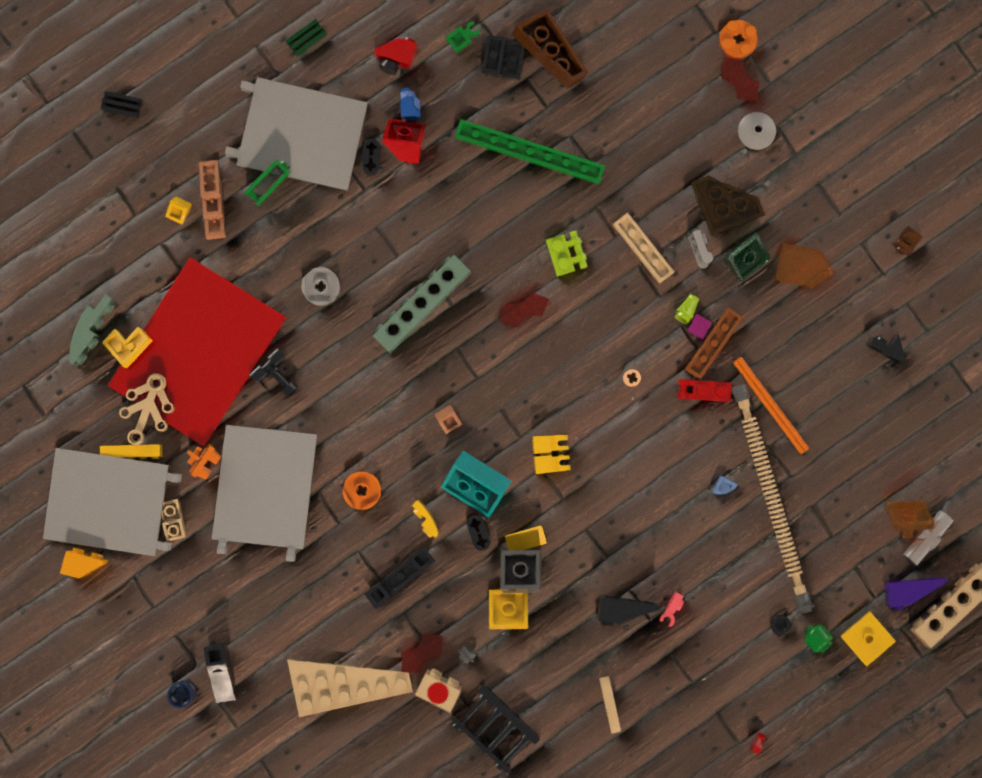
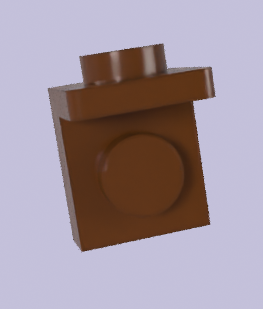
(907, 241)

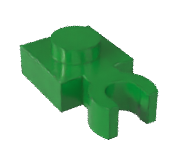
(460, 38)

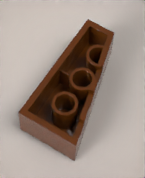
(551, 48)

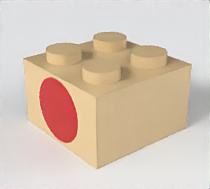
(439, 690)

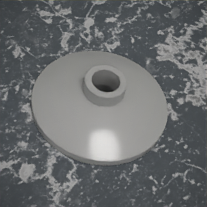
(753, 139)

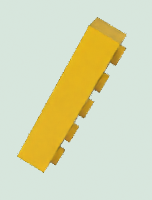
(132, 451)

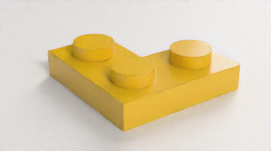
(127, 349)

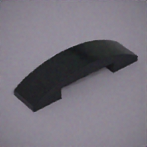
(399, 577)

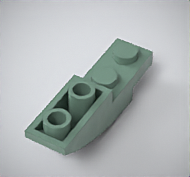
(84, 336)

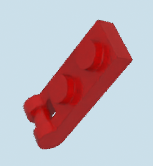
(705, 390)

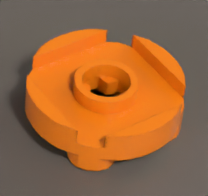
(747, 33)
(359, 501)

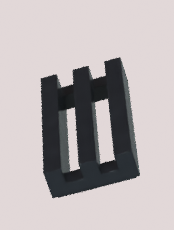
(106, 101)

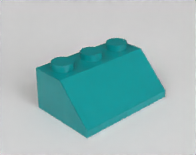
(476, 484)

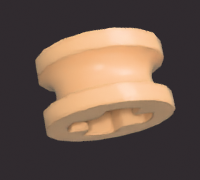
(637, 376)

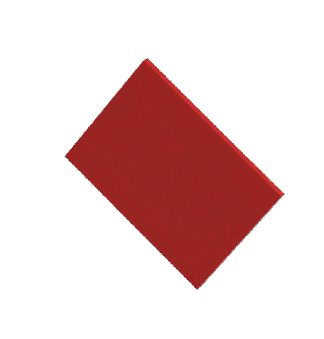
(204, 346)

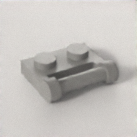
(699, 249)

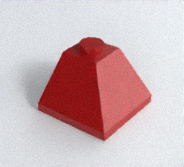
(404, 139)

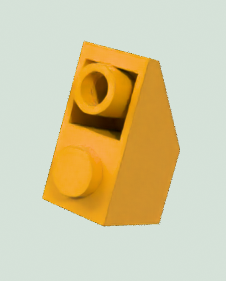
(80, 564)

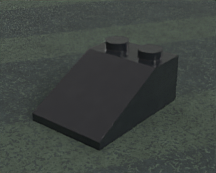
(619, 609)

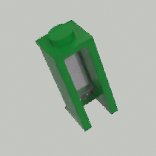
(268, 181)

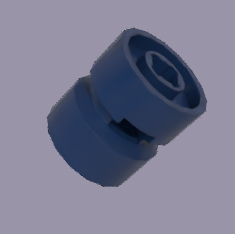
(182, 693)

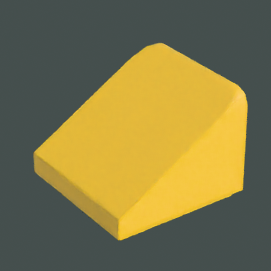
(178, 210)

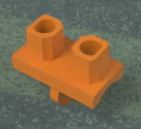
(198, 468)

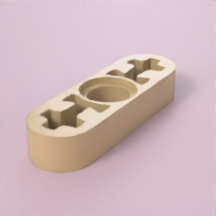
(610, 704)

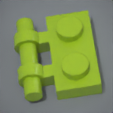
(561, 256)

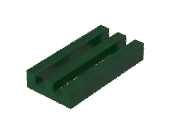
(289, 41)

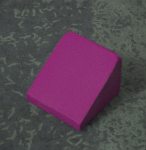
(699, 326)

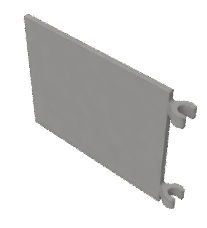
(303, 128)
(264, 488)
(107, 502)

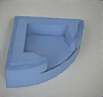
(723, 486)

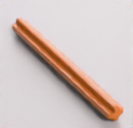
(771, 405)

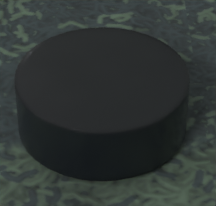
(389, 67)
(780, 624)

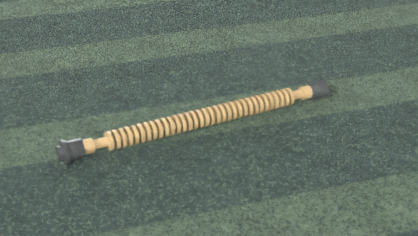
(801, 596)

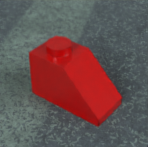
(399, 51)

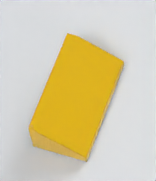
(526, 538)

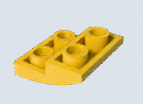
(430, 525)

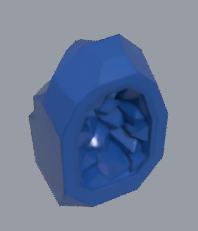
(410, 105)

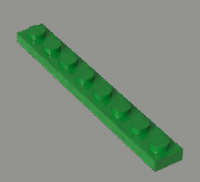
(529, 151)

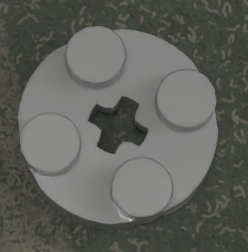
(313, 278)

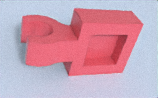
(674, 604)

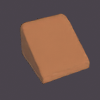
(448, 419)

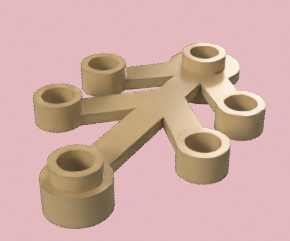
(147, 406)

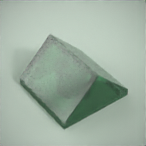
(747, 257)

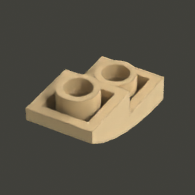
(173, 520)

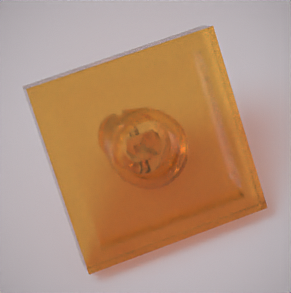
(909, 516)

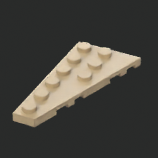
(335, 686)

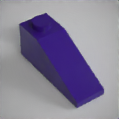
(909, 591)

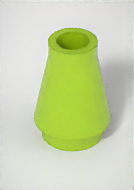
(687, 310)

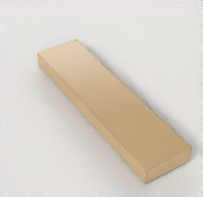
(643, 248)

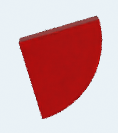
(756, 746)

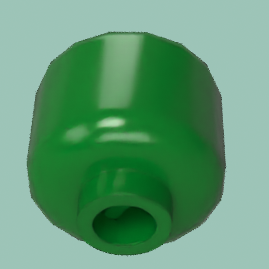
(818, 638)

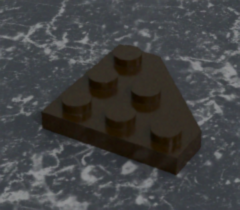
(724, 205)

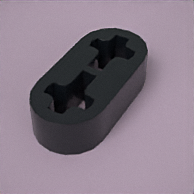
(366, 157)
(474, 535)

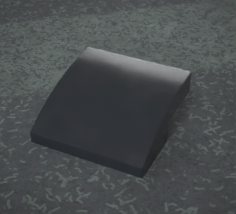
(503, 58)

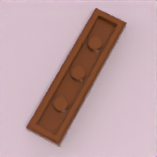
(713, 343)

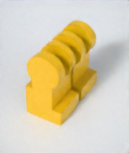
(544, 446)

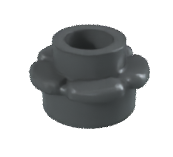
(467, 654)

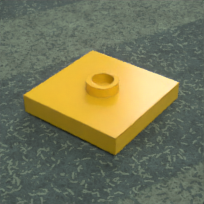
(508, 610)
(867, 638)

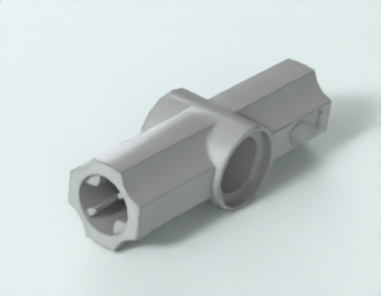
(928, 539)

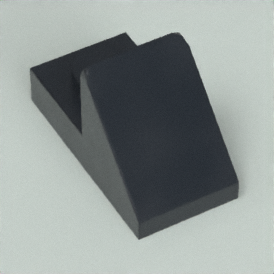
(892, 351)

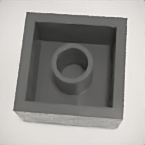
(521, 571)

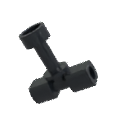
(271, 369)

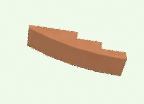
(212, 199)

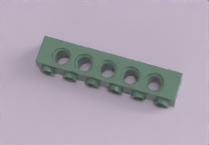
(450, 264)

